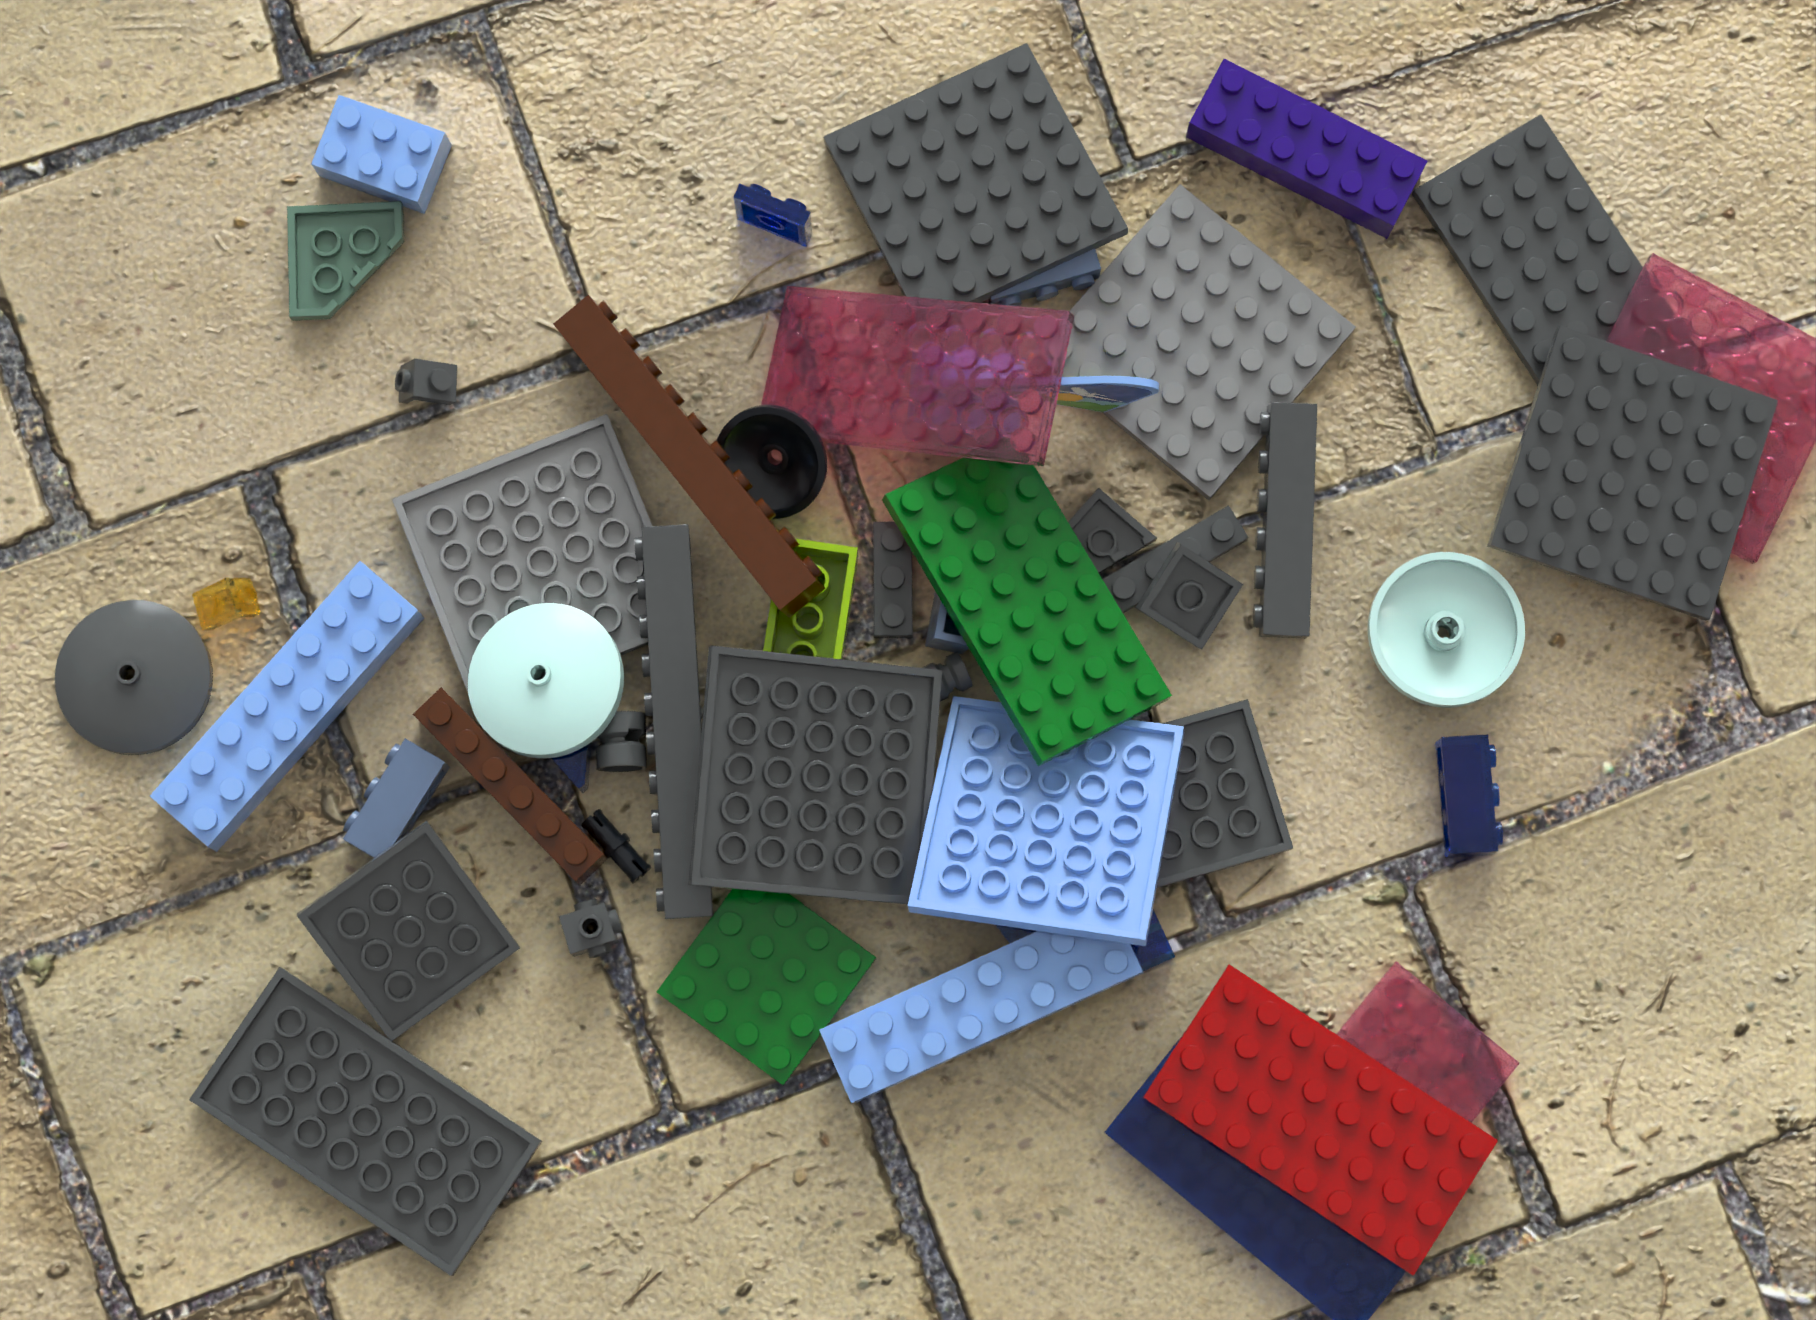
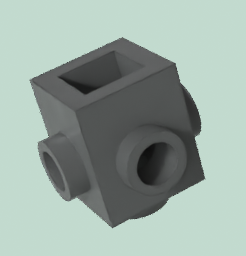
(577, 923)

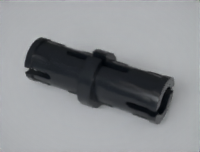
(616, 846)

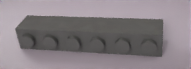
(1287, 520)

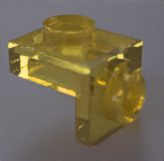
(225, 602)

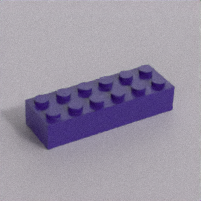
(1305, 148)

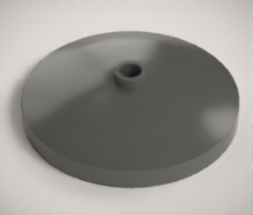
(161, 699)

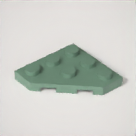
(336, 252)

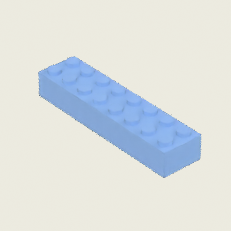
(287, 706)
(972, 1007)

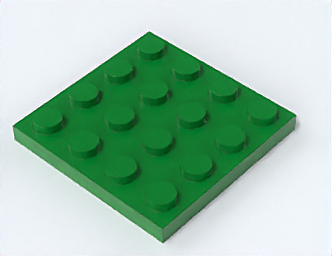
(766, 978)

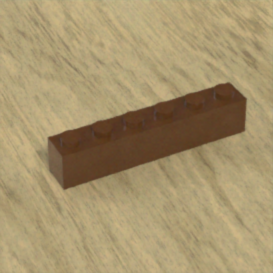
(510, 786)

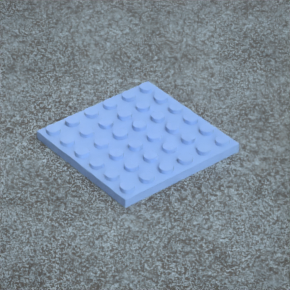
(1051, 843)

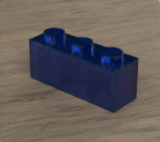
(1468, 796)

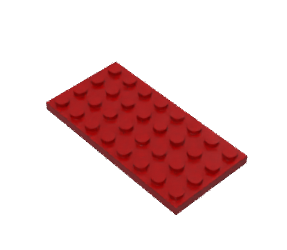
(1320, 1119)

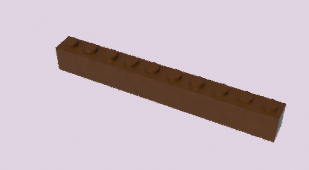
(690, 457)

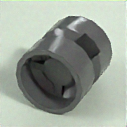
(621, 743)

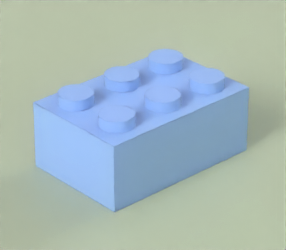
(381, 154)

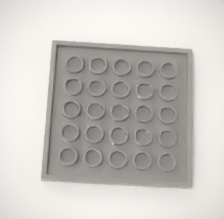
(1212, 327)
(532, 531)

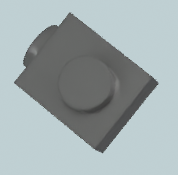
(427, 382)

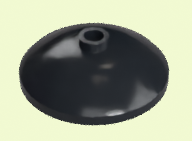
(785, 484)

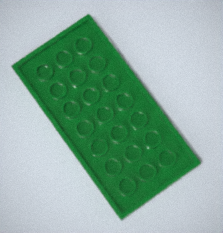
(1027, 602)

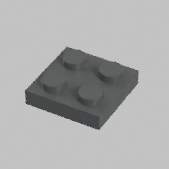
(1189, 595)

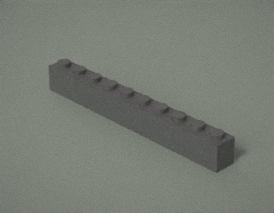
(675, 711)

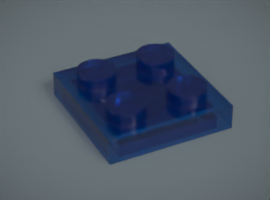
(783, 218)

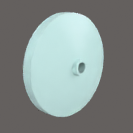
(1475, 609)
(571, 700)

